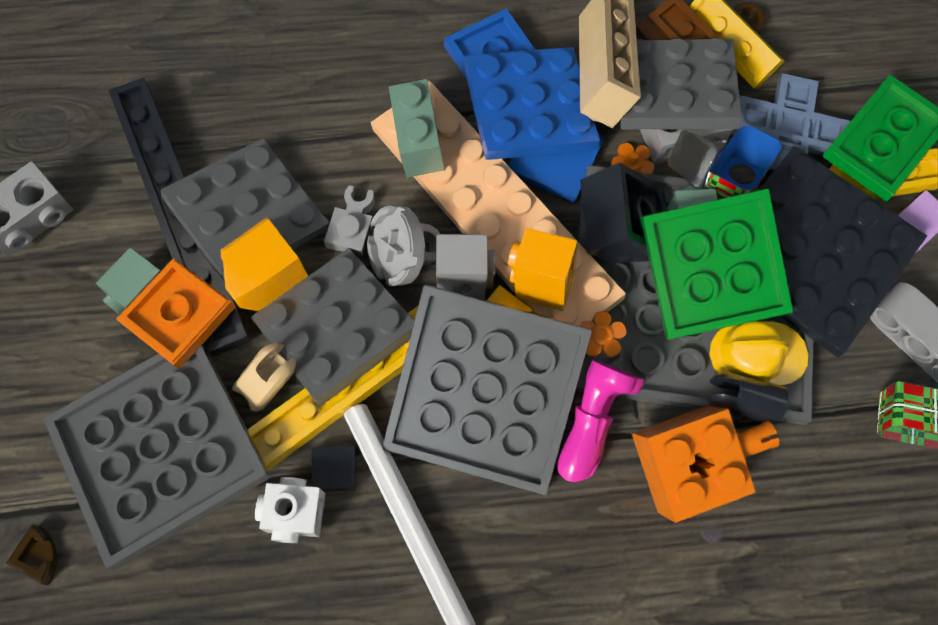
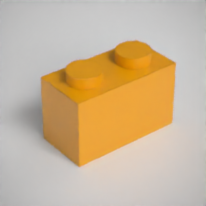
(543, 268)

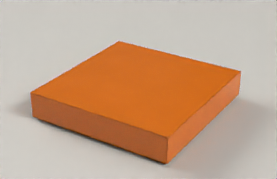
(176, 313)

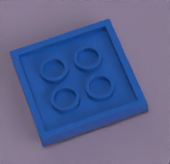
(529, 103)

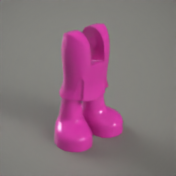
(591, 425)

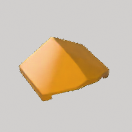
(260, 267)

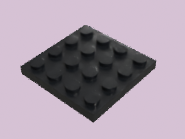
(835, 249)

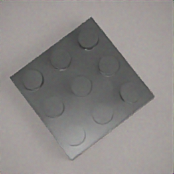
(686, 86)
(238, 194)
(335, 325)

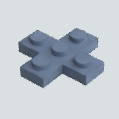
(792, 118)

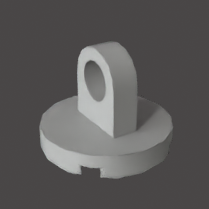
(399, 245)

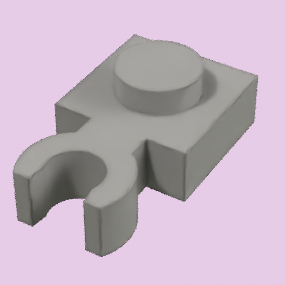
(351, 226)

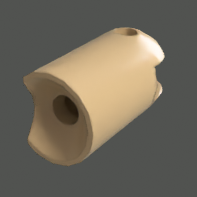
(264, 376)

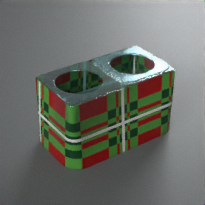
(909, 414)

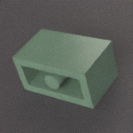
(416, 128)

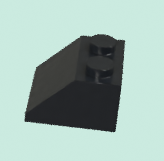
(612, 212)

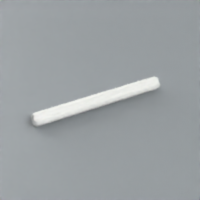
(408, 517)

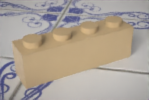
(608, 60)

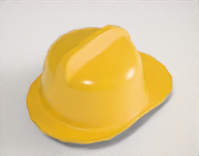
(760, 351)

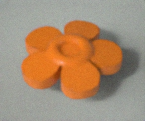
(634, 160)
(604, 335)

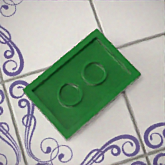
(886, 138)

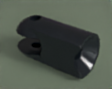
(754, 398)

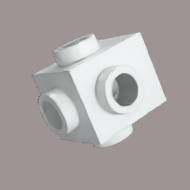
(305, 515)

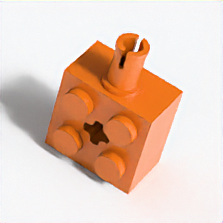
(718, 464)

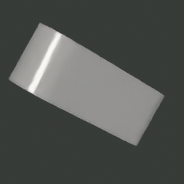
(911, 324)

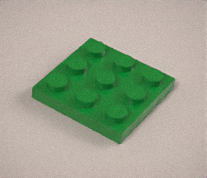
(717, 264)

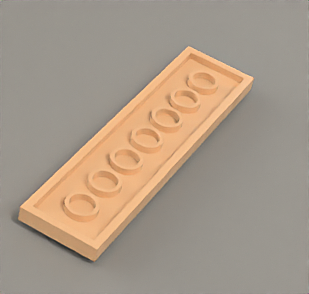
(495, 202)

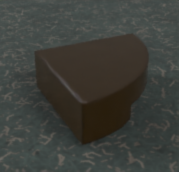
(35, 555)

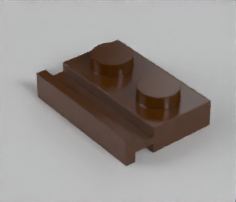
(674, 21)

